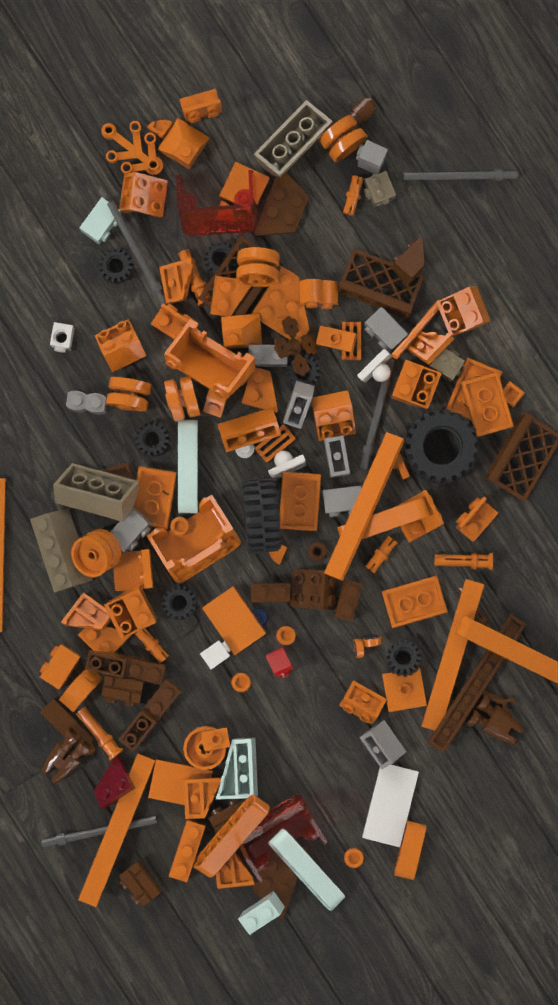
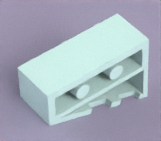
(240, 771)

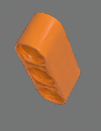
(410, 850)

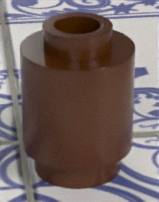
(363, 110)

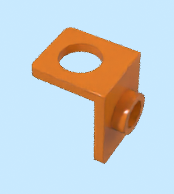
(215, 739)

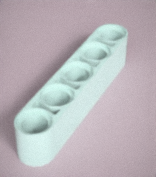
(188, 466)
(306, 869)

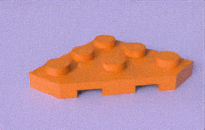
(283, 301)

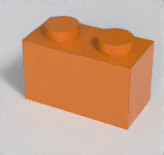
(60, 666)

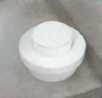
(246, 451)

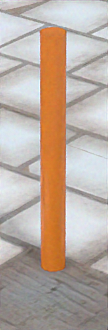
(415, 331)

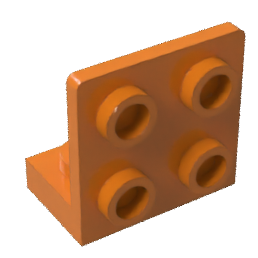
(201, 106)
(143, 194)
(477, 519)
(420, 527)
(133, 570)

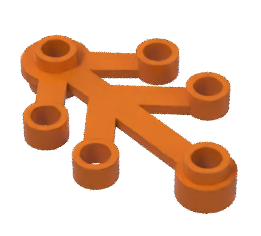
(134, 151)

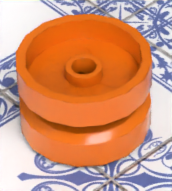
(343, 138)
(257, 267)
(129, 394)
(181, 398)
(96, 553)
(196, 756)

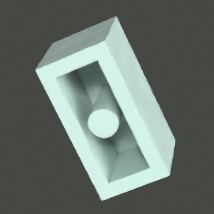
(99, 222)
(261, 913)

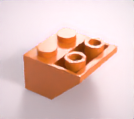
(463, 311)
(120, 345)
(416, 385)
(333, 415)
(131, 611)

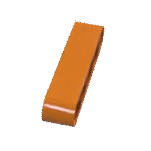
(394, 517)
(231, 836)

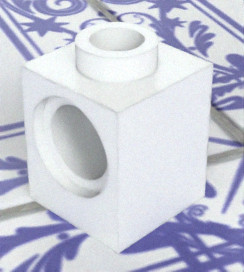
(58, 329)
(216, 654)

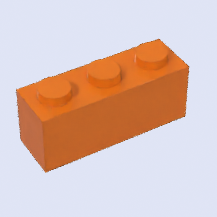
(249, 429)
(187, 850)

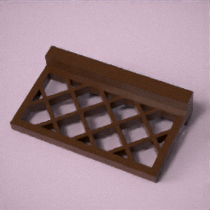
(251, 293)
(371, 296)
(507, 452)

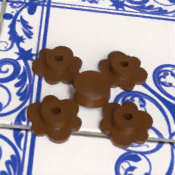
(293, 346)

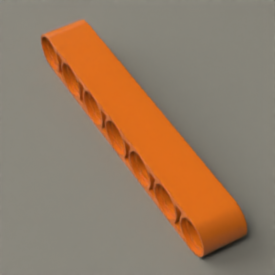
(508, 648)

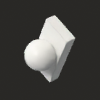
(377, 368)
(286, 463)

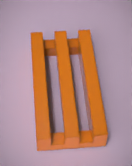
(352, 325)
(262, 453)

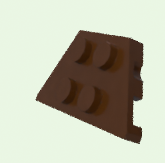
(282, 208)
(277, 878)

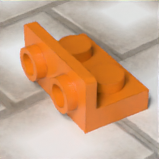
(170, 321)
(362, 702)

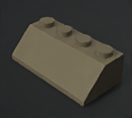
(292, 139)
(96, 492)
(55, 538)

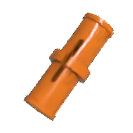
(353, 195)
(381, 554)
(152, 645)

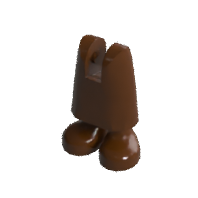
(499, 722)
(64, 757)

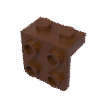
(313, 590)

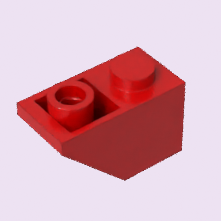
(279, 663)

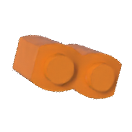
(318, 293)

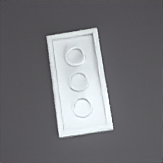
(390, 805)

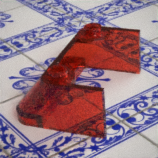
(218, 219)
(289, 815)

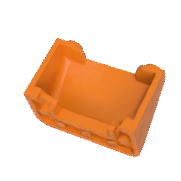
(208, 361)
(205, 543)

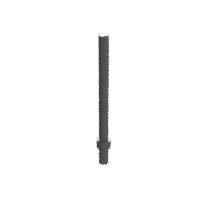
(497, 175)
(155, 286)
(368, 449)
(61, 839)

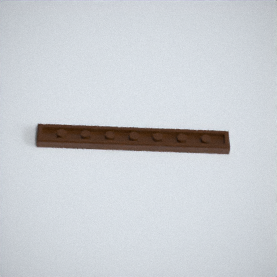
(472, 689)

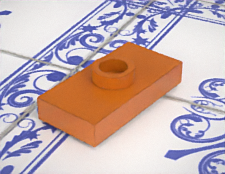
(336, 339)
(401, 468)

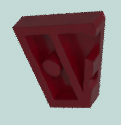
(113, 784)

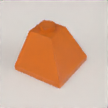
(183, 143)
(241, 331)

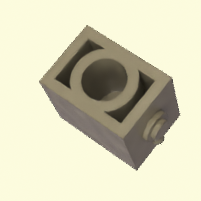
(379, 189)
(448, 364)

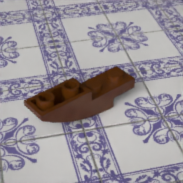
(125, 666)
(150, 715)

